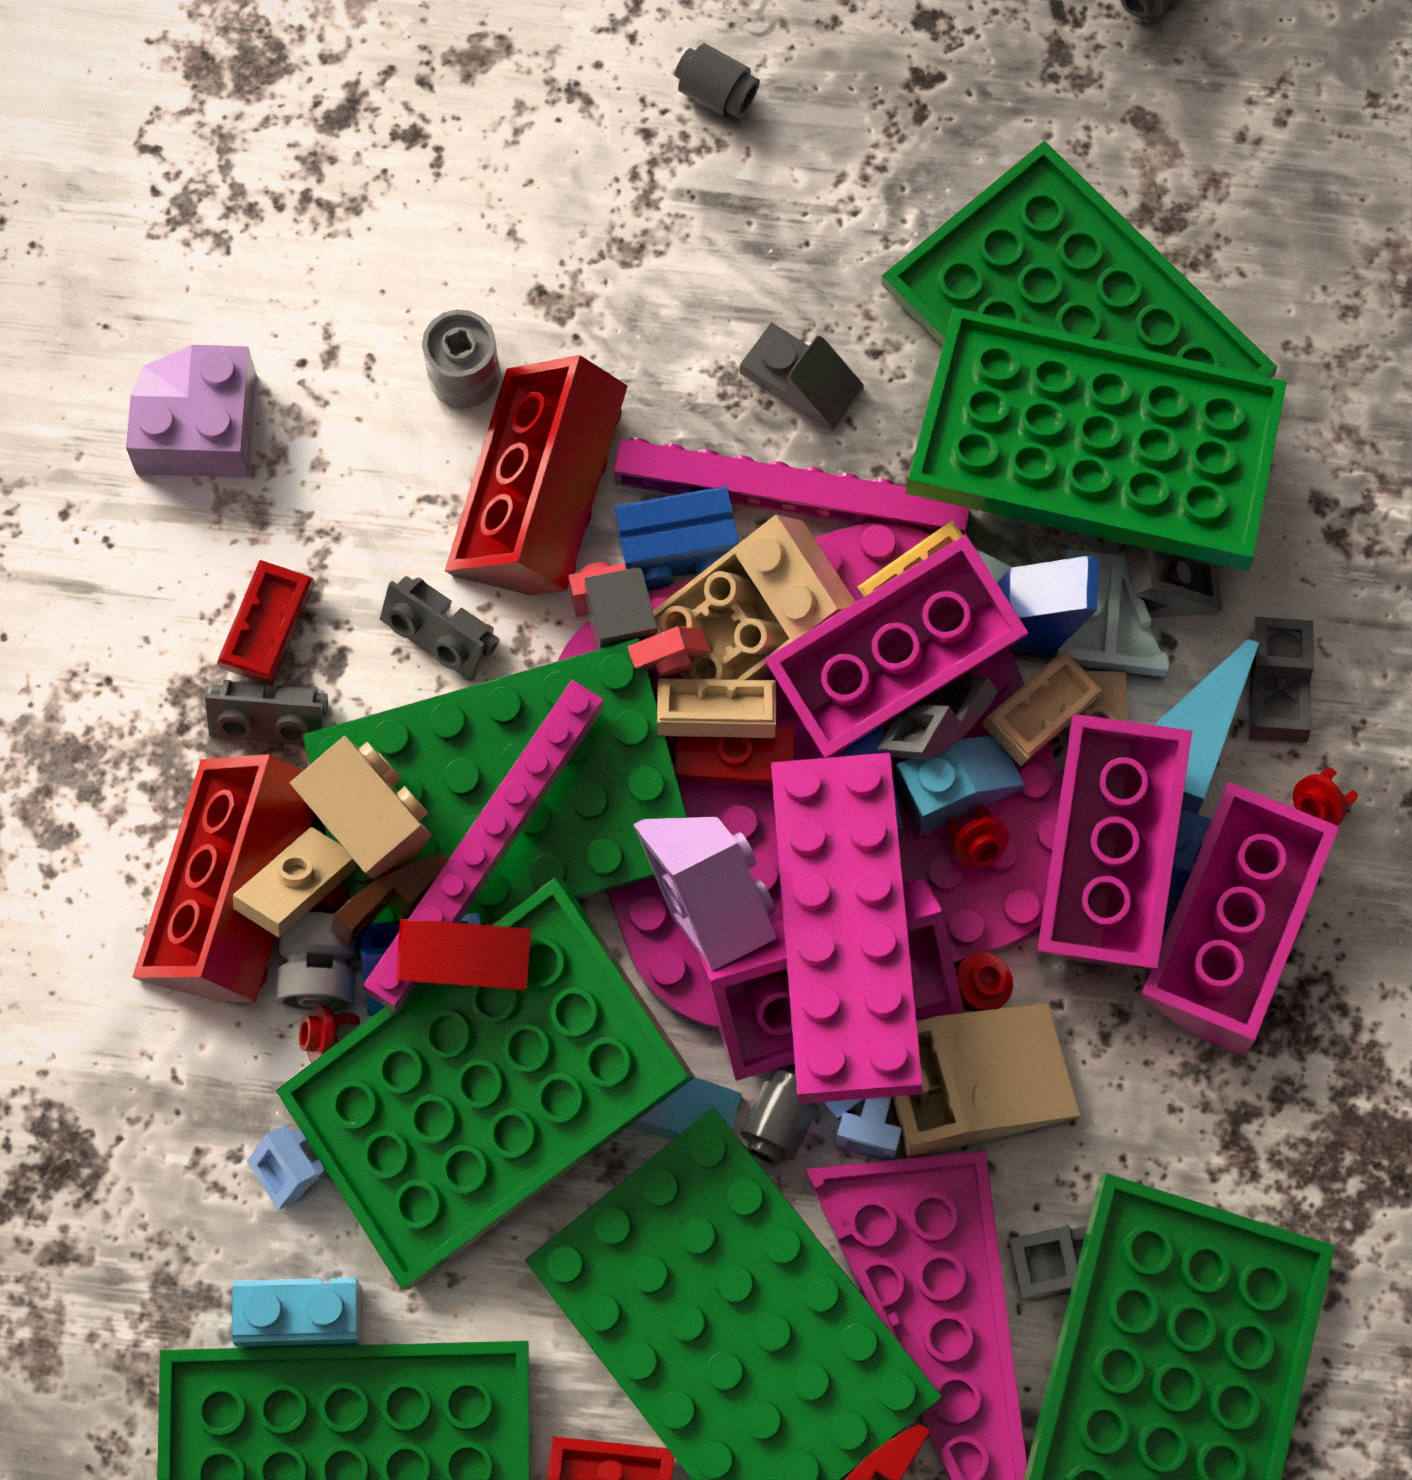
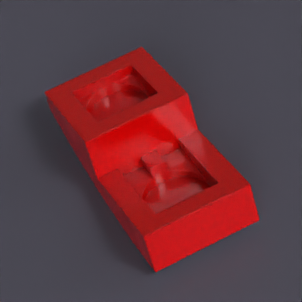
(463, 954)
(893, 1457)

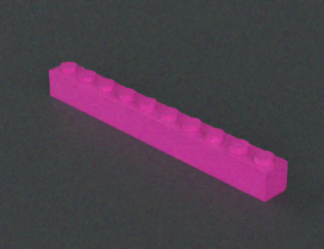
(780, 487)
(495, 829)

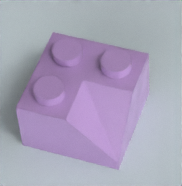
(194, 413)
(709, 885)

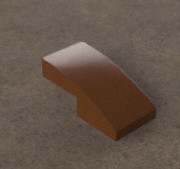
(399, 889)

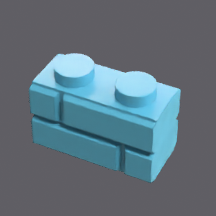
(297, 1312)

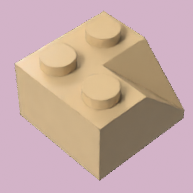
(360, 806)

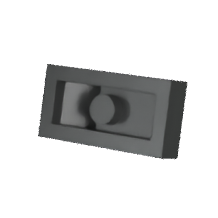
(803, 375)
(1173, 583)

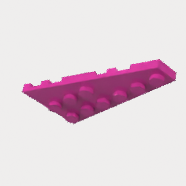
(932, 1271)

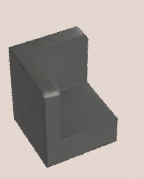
(619, 607)

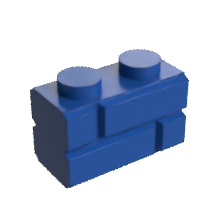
(676, 534)

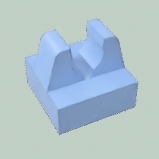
(869, 1133)
(284, 1166)

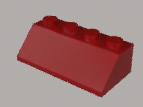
(537, 476)
(231, 829)

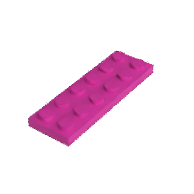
(845, 929)

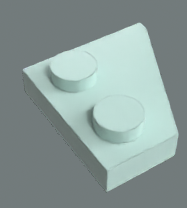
(1120, 630)

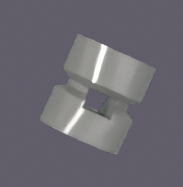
(461, 358)
(315, 945)

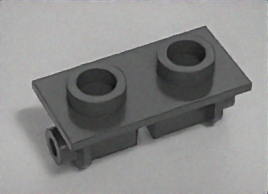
(417, 612)
(243, 712)

